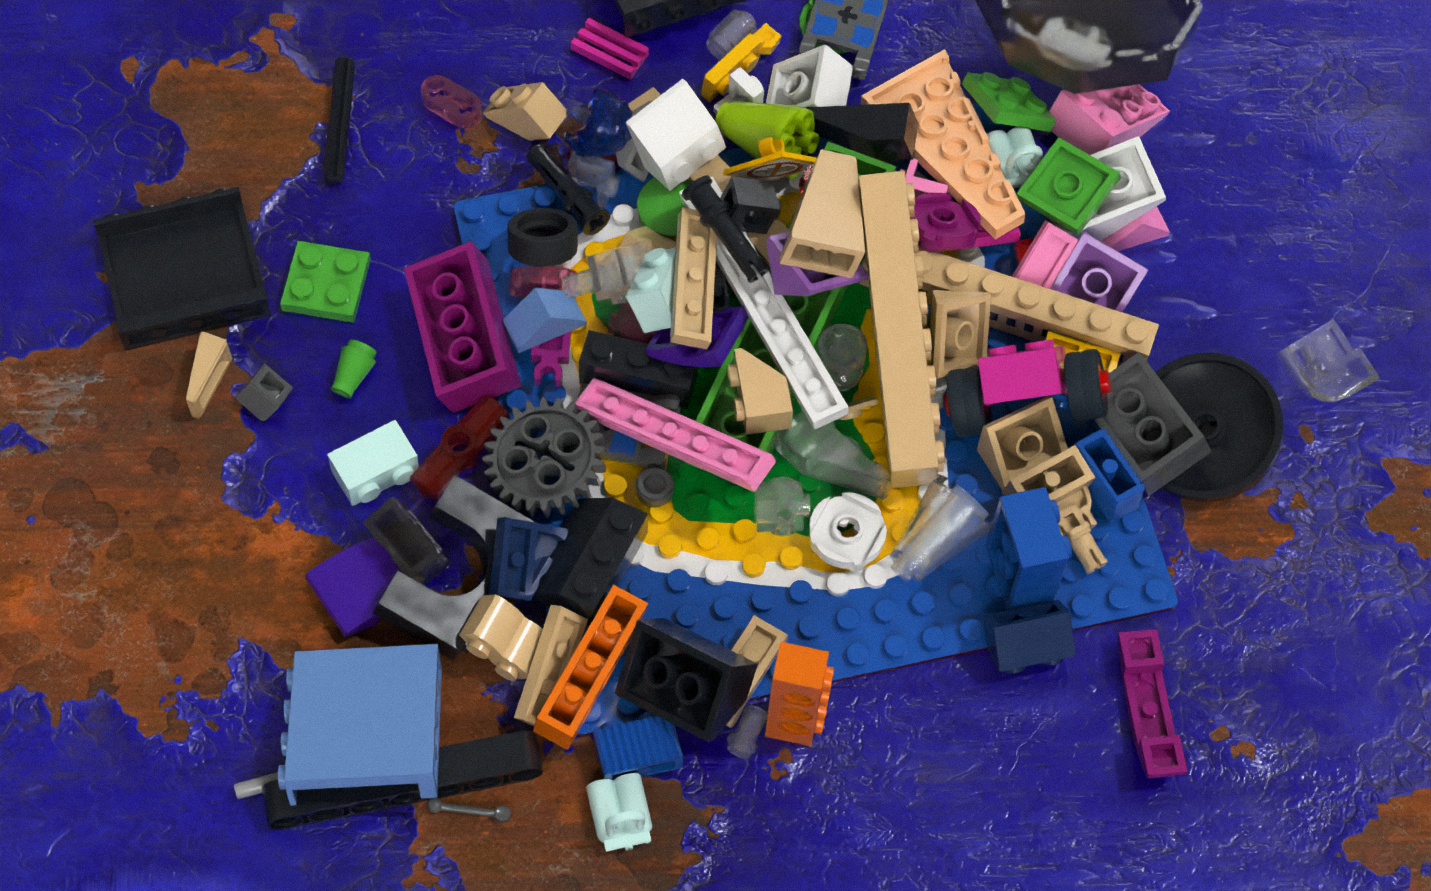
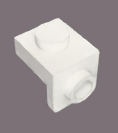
(742, 89)

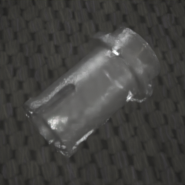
(744, 739)

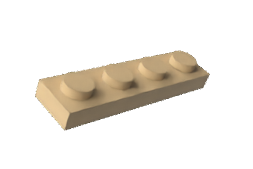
(693, 281)

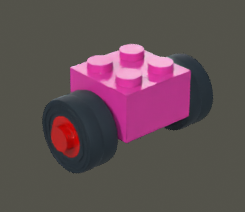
(1024, 375)

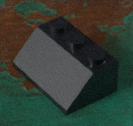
(594, 555)
(684, 677)

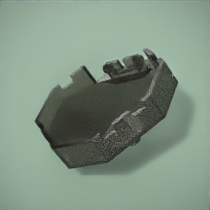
(1093, 41)

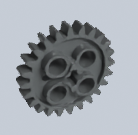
(528, 485)

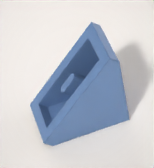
(542, 317)

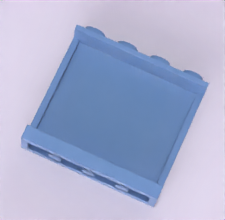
(362, 719)

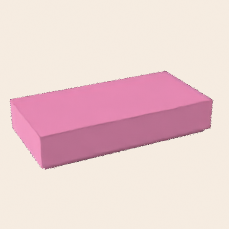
(1045, 256)

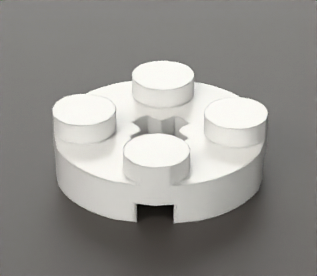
(850, 552)

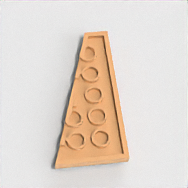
(953, 141)

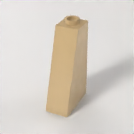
(828, 219)

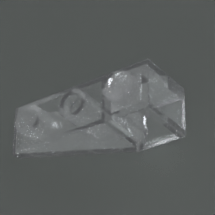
(831, 457)

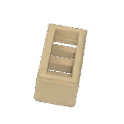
(209, 367)

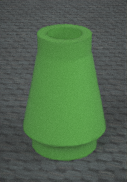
(353, 366)

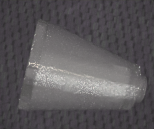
(938, 530)

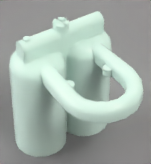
(1016, 153)
(620, 811)

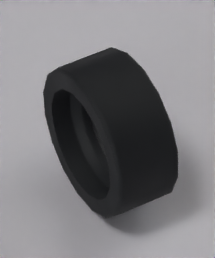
(542, 237)

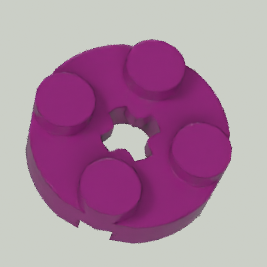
(945, 222)

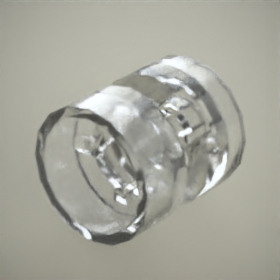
(843, 354)

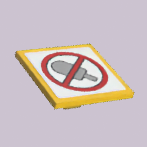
(773, 164)

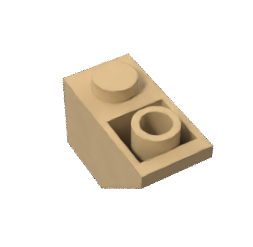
(526, 110)
(762, 394)

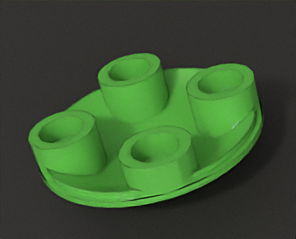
(660, 207)

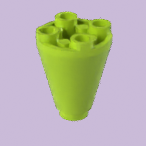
(749, 122)

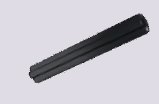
(339, 120)

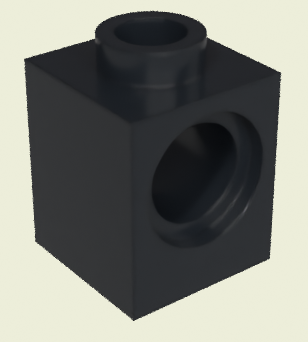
(752, 204)

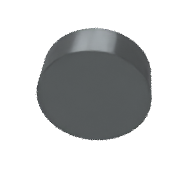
(654, 487)

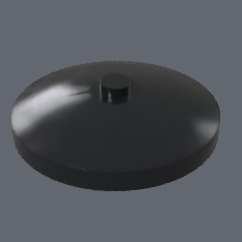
(1236, 416)

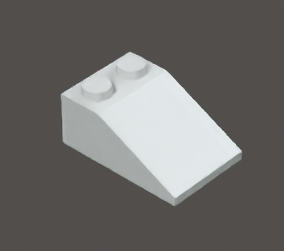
(1133, 194)

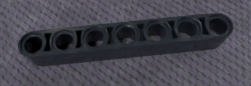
(461, 770)

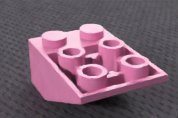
(1105, 116)

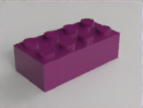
(462, 327)

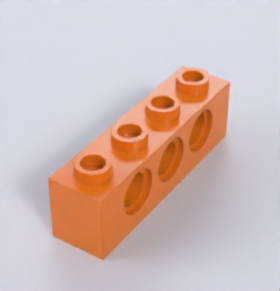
(590, 667)
(799, 694)

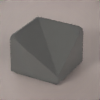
(264, 392)

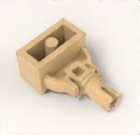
(1067, 483)

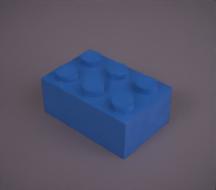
(1028, 548)

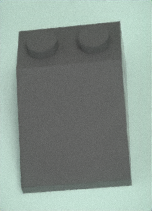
(1150, 425)

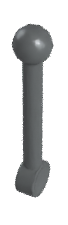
(501, 814)

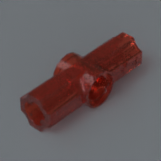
(443, 462)

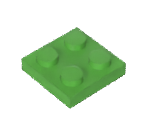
(1009, 101)
(1068, 186)
(325, 281)

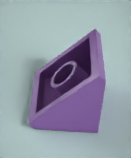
(1099, 274)
(800, 281)

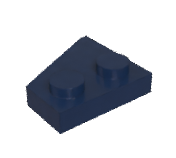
(522, 557)

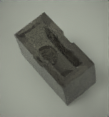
(407, 541)

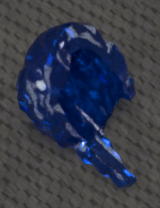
(602, 123)

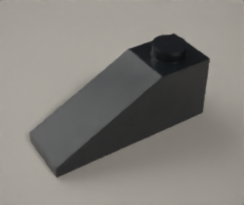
(874, 130)

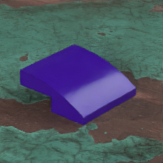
(725, 331)
(353, 584)

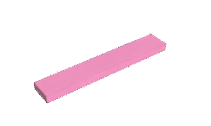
(675, 434)

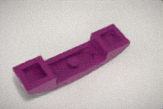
(1148, 704)

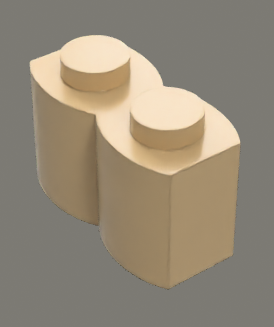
(502, 635)

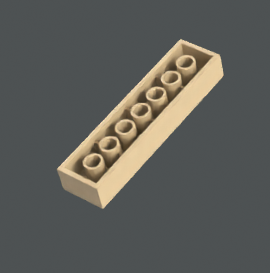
(898, 331)

